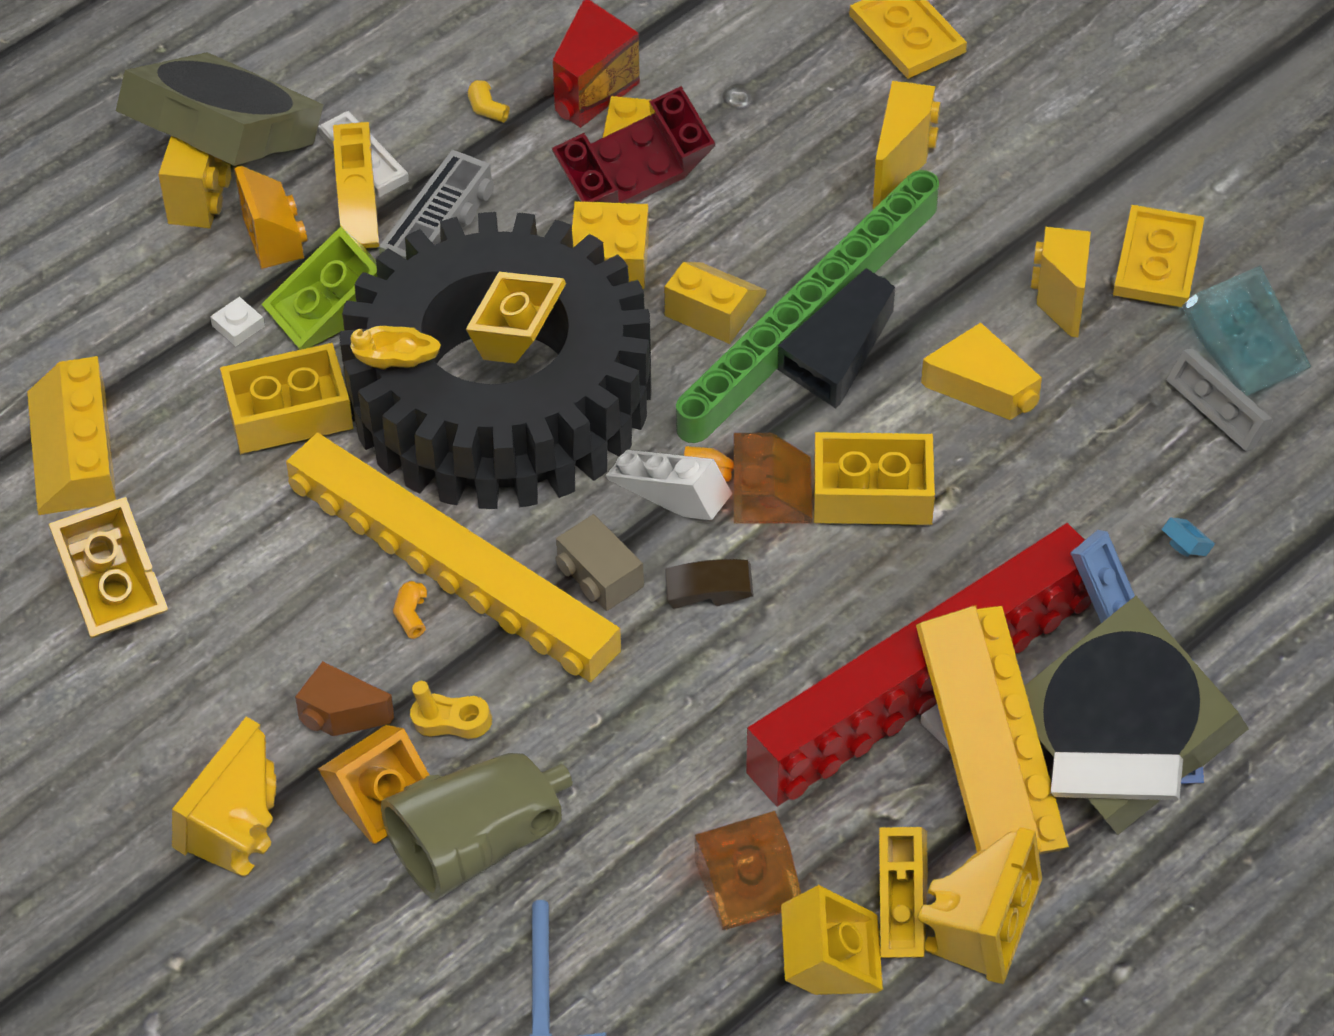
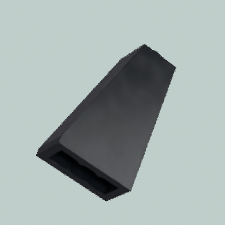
(838, 338)

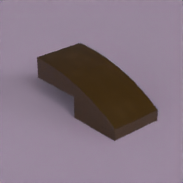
(717, 580)

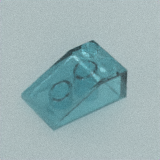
(1247, 331)

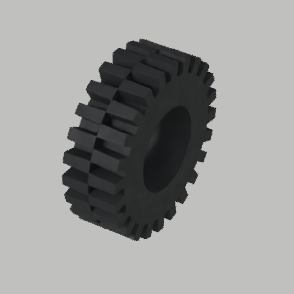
(512, 429)

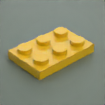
(908, 33)
(1158, 256)

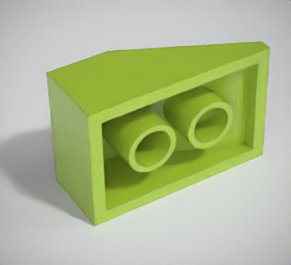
(314, 296)

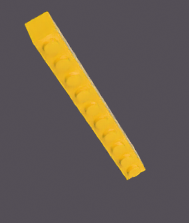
(454, 557)

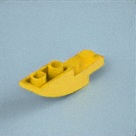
(356, 182)

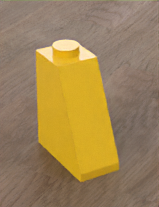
(983, 374)

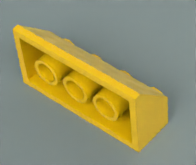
(71, 438)

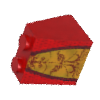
(594, 63)

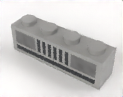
(451, 192)

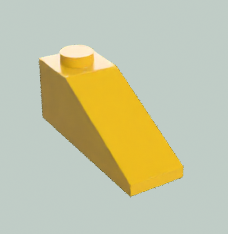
(902, 890)

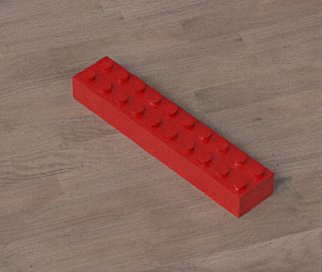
(891, 680)

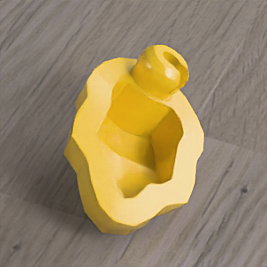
(393, 347)

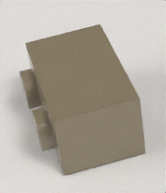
(599, 562)

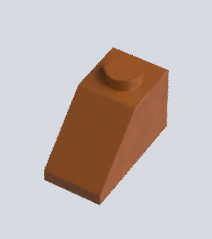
(342, 703)

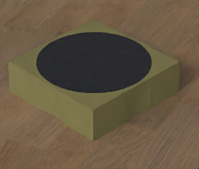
(219, 107)
(1131, 694)

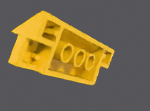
(990, 727)

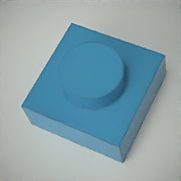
(1187, 538)

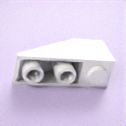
(675, 482)

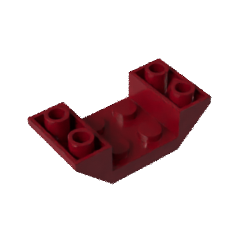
(639, 156)

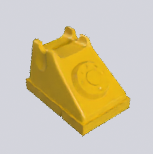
(108, 567)
(228, 804)
(985, 905)

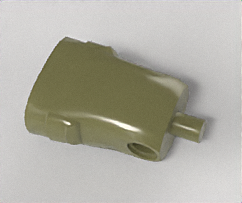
(471, 819)

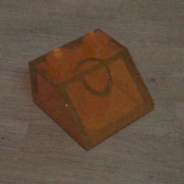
(770, 480)
(747, 869)

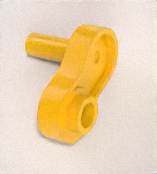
(445, 715)

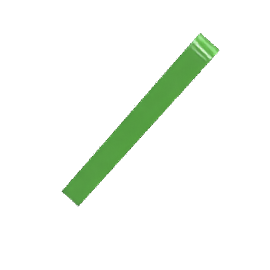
(755, 354)

